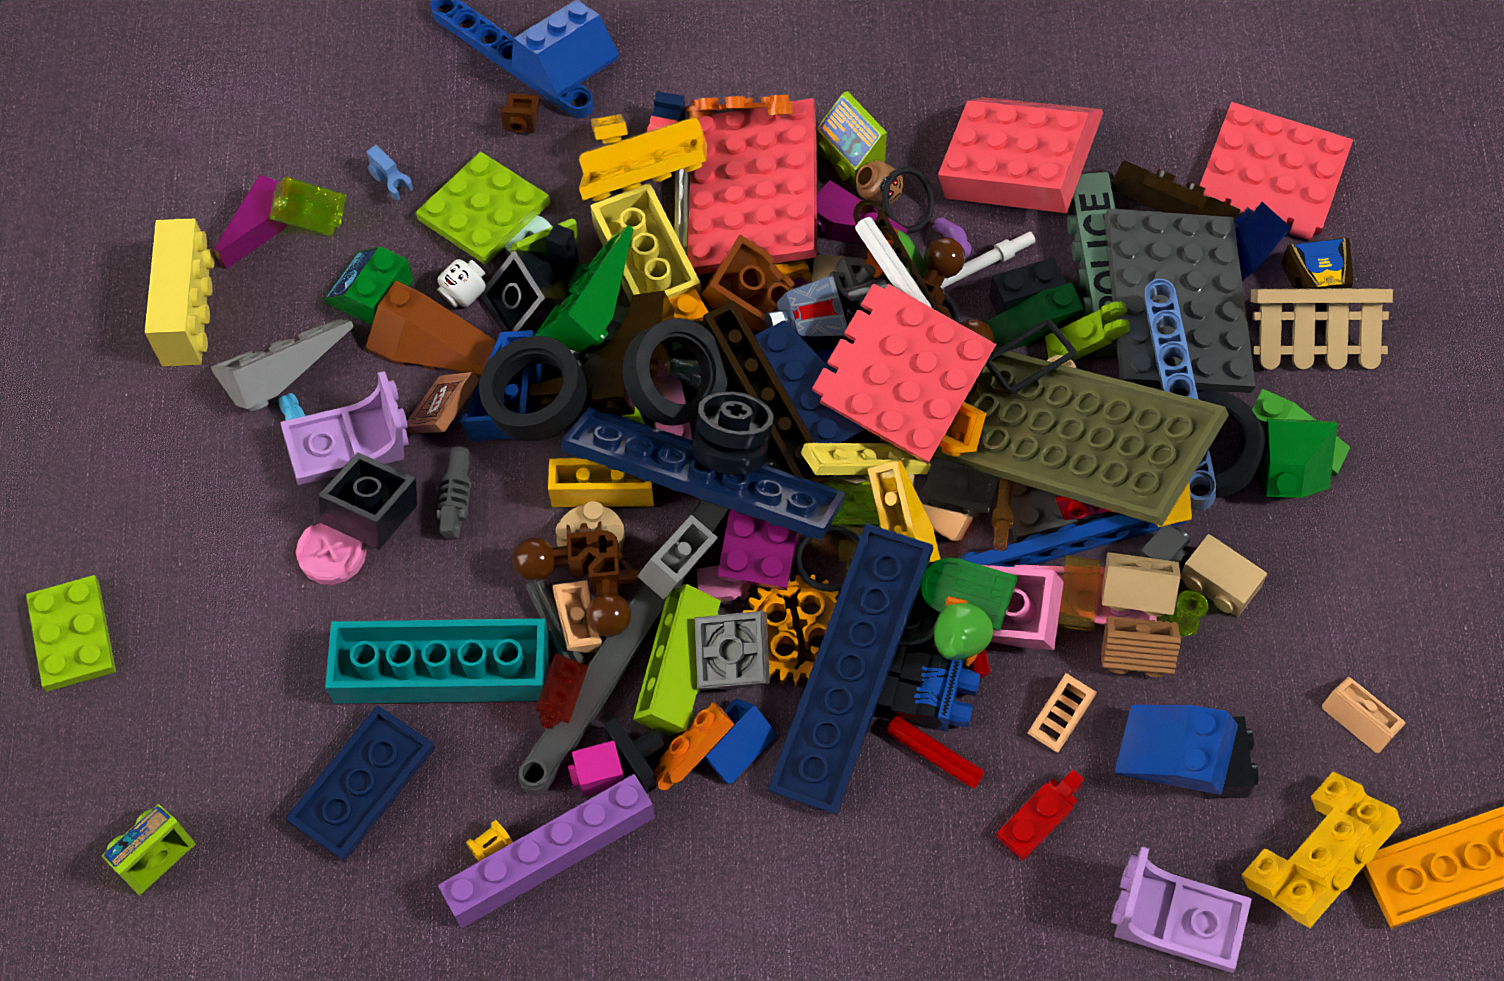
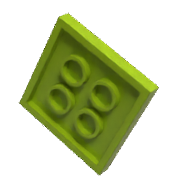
(483, 207)

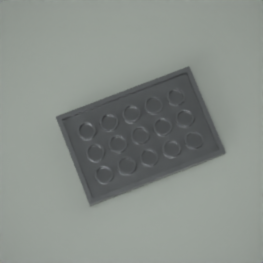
(1204, 267)

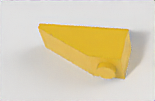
(899, 504)

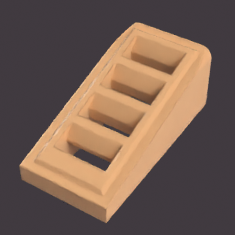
(948, 522)
(1076, 688)

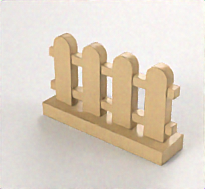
(1337, 320)

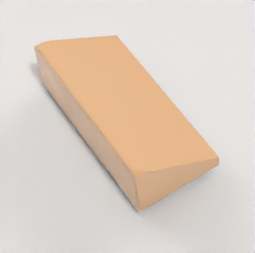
(572, 605)
(1363, 714)

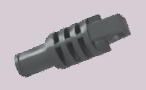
(454, 494)

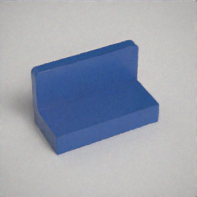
(741, 742)

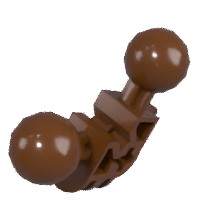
(943, 260)
(607, 612)

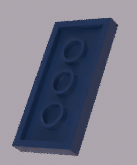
(360, 783)

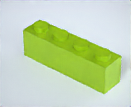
(671, 674)

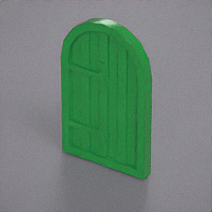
(971, 582)

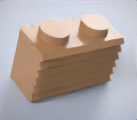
(1140, 646)

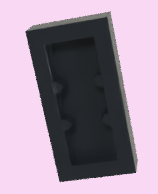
(635, 752)

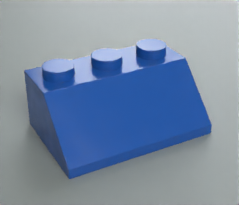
(564, 49)

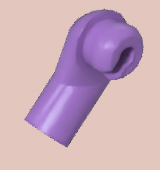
(952, 230)

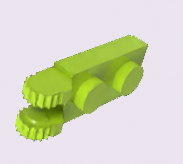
(1091, 331)

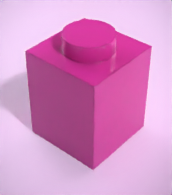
(596, 768)

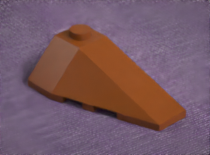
(751, 281)
(424, 333)

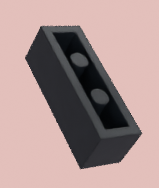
(562, 251)

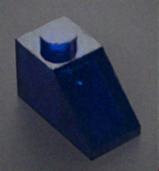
(1257, 236)

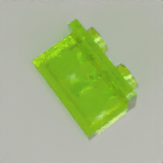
(858, 505)

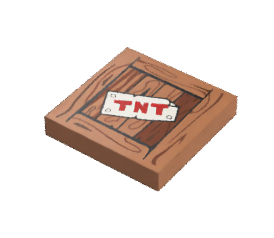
(442, 403)

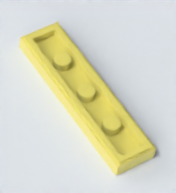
(857, 458)

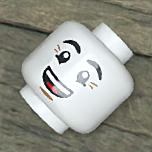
(461, 283)

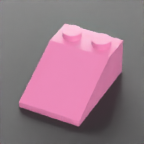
(1033, 609)

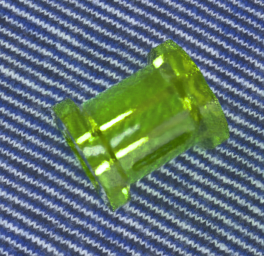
(1199, 610)

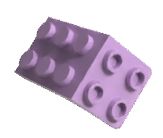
(328, 440)
(1179, 915)

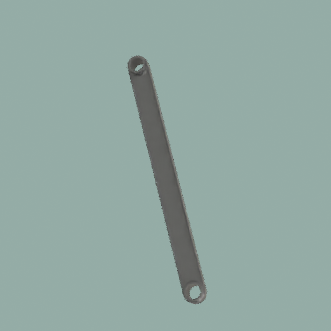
(605, 672)

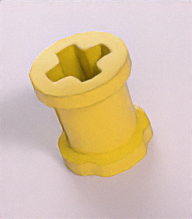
(495, 833)

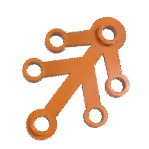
(706, 106)

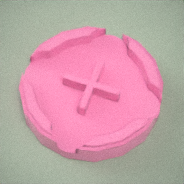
(329, 555)

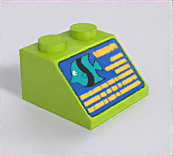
(850, 138)
(148, 848)

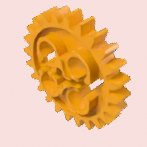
(783, 632)

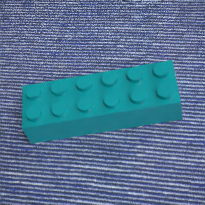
(437, 660)

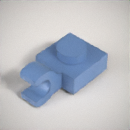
(385, 169)

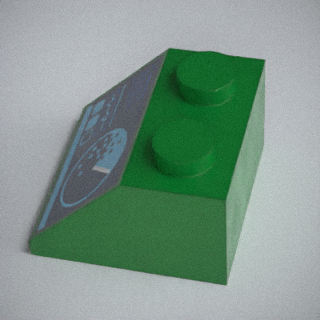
(367, 282)

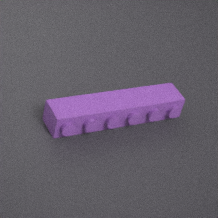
(547, 851)

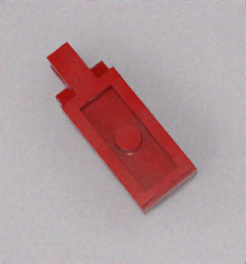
(1040, 815)

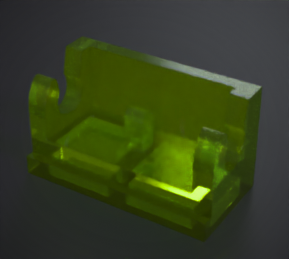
(307, 206)

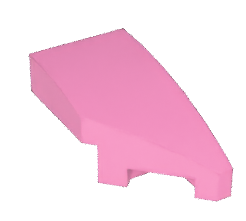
(721, 589)

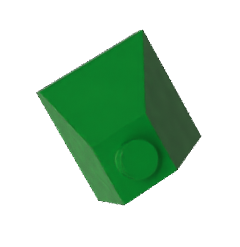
(1298, 457)

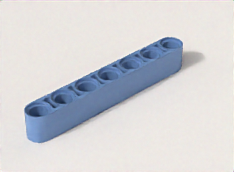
(1176, 376)

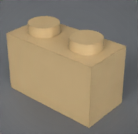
(1222, 576)
(1140, 584)

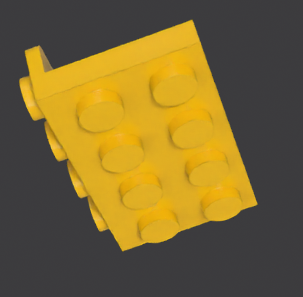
(642, 158)

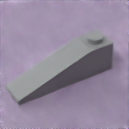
(259, 376)

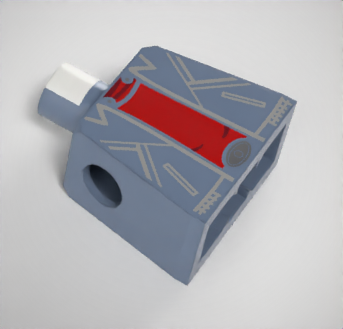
(812, 313)

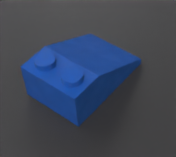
(1178, 746)

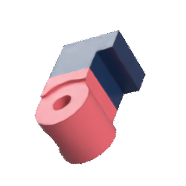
(667, 110)

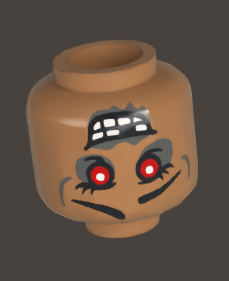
(871, 181)

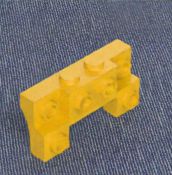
(1329, 856)

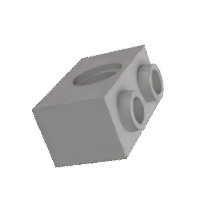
(677, 556)

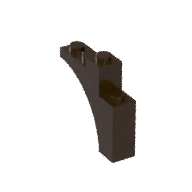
(605, 369)

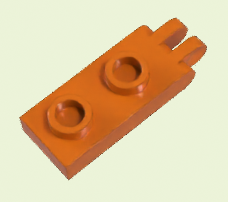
(692, 746)

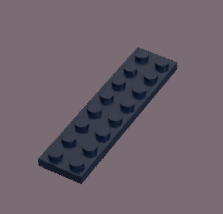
(668, 461)
(850, 669)

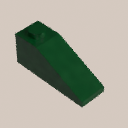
(1054, 304)

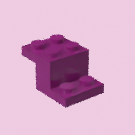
(757, 552)

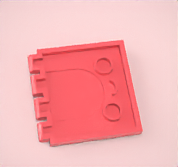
(1277, 164)
(903, 371)

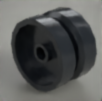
(732, 433)

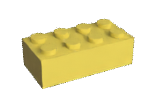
(655, 253)
(179, 292)

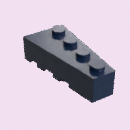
(797, 371)

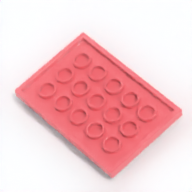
(755, 185)

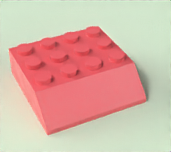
(1018, 153)

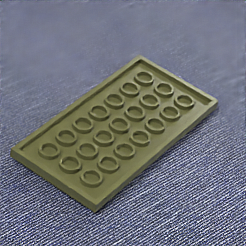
(1091, 437)

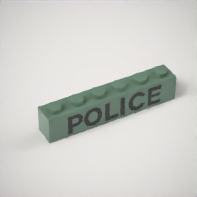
(1087, 224)

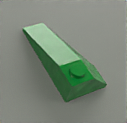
(593, 300)

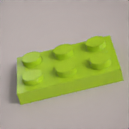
(70, 633)

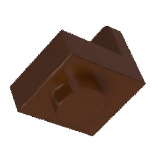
(520, 113)

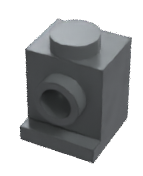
(1167, 545)

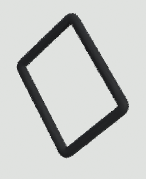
(1072, 352)

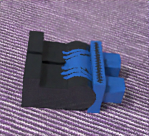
(925, 689)

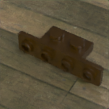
(1166, 195)

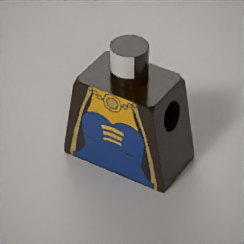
(1319, 265)

